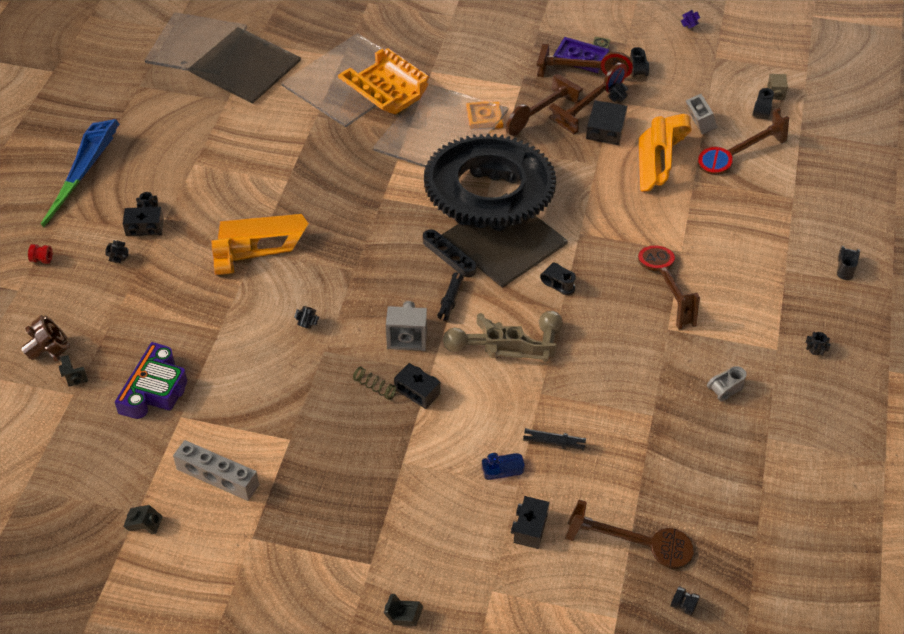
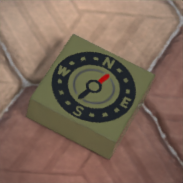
(601, 42)

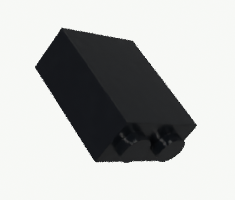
(606, 122)

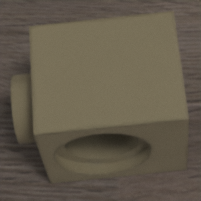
(779, 85)

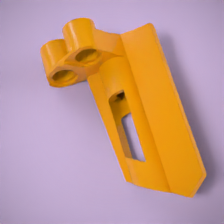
(660, 136)
(240, 238)

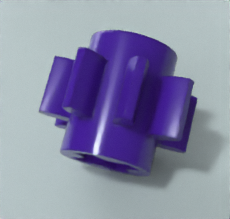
(690, 19)

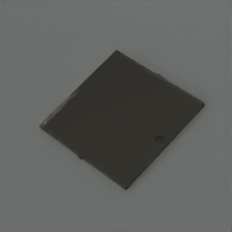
(245, 64)
(507, 252)

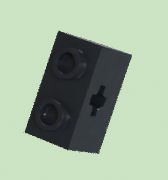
(143, 221)
(417, 385)
(531, 522)

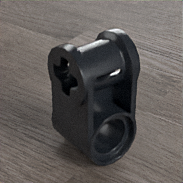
(640, 62)
(764, 103)
(847, 263)
(559, 279)

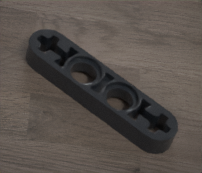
(445, 255)

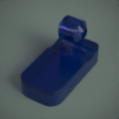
(502, 466)

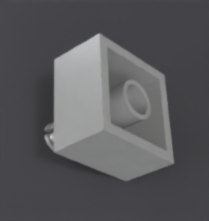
(406, 327)

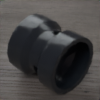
(689, 604)

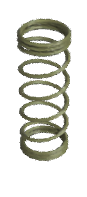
(387, 390)

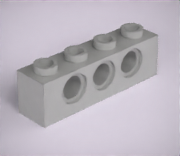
(216, 470)

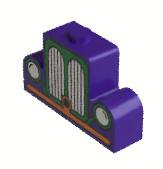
(153, 383)

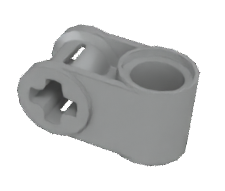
(728, 382)

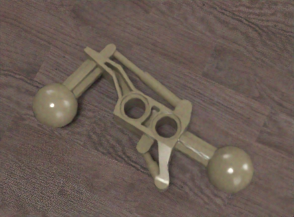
(509, 339)

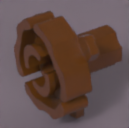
(46, 337)

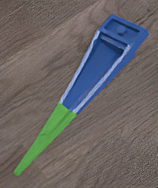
(92, 145)

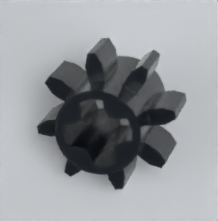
(617, 92)
(146, 199)
(117, 251)
(306, 317)
(818, 343)

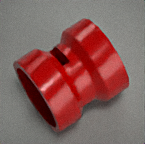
(38, 253)

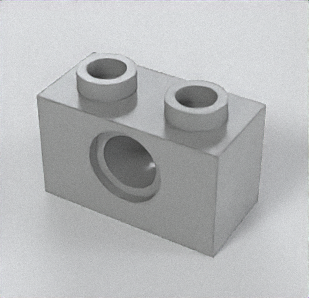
(701, 114)

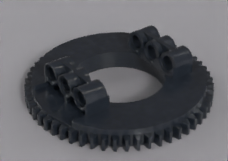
(498, 160)

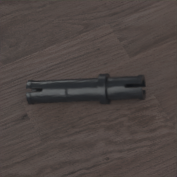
(448, 302)
(554, 439)

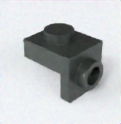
(72, 376)
(142, 518)
(402, 612)

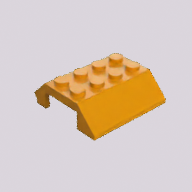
(389, 82)

